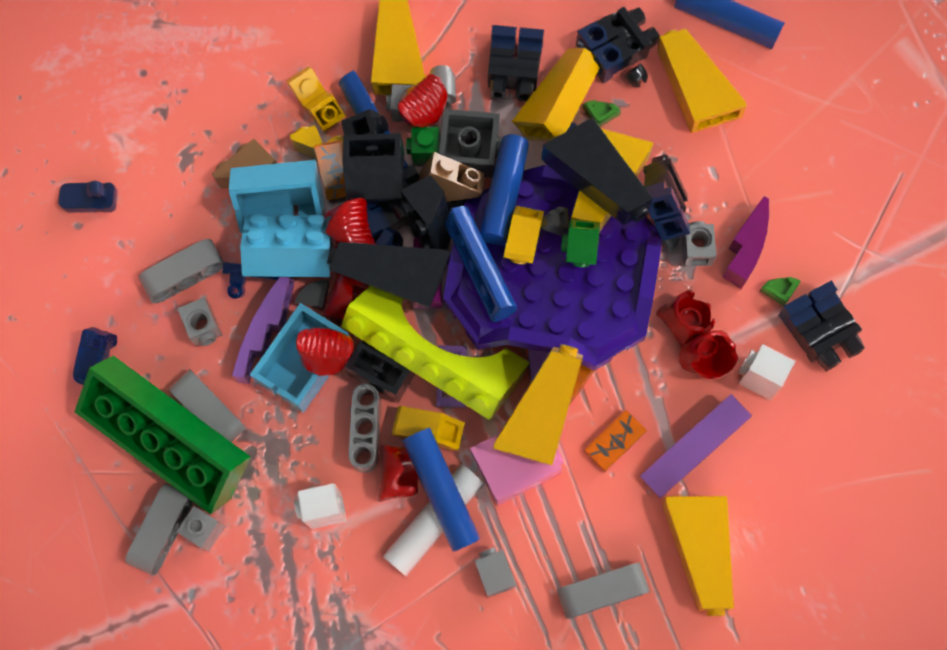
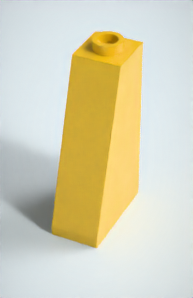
(396, 48)
(698, 83)
(557, 97)
(636, 155)
(541, 414)
(703, 544)

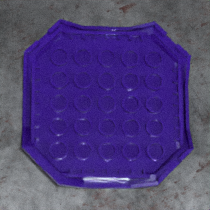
(557, 303)

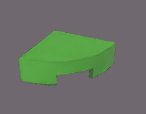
(601, 111)
(780, 289)

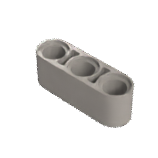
(181, 271)
(206, 406)
(360, 415)
(158, 530)
(603, 590)

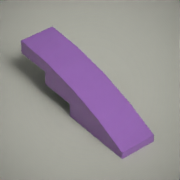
(268, 319)
(696, 446)

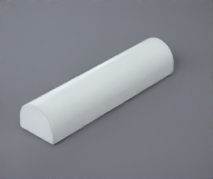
(425, 528)

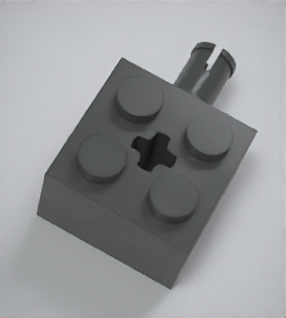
(472, 127)

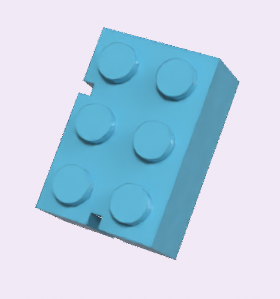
(276, 189)
(285, 246)
(281, 367)

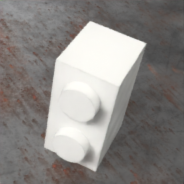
(765, 371)
(320, 506)

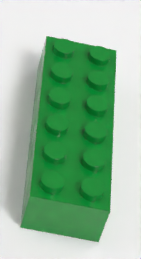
(161, 434)

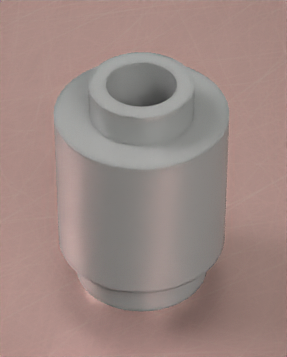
(448, 79)

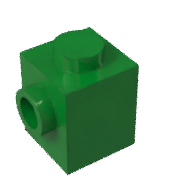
(423, 144)
(581, 242)

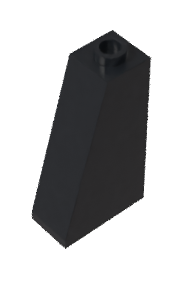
(598, 170)
(397, 270)

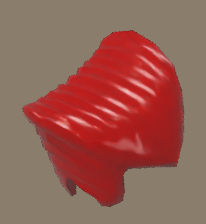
(424, 102)
(349, 222)
(342, 294)
(686, 317)
(323, 350)
(709, 355)
(397, 473)

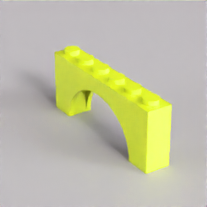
(474, 381)

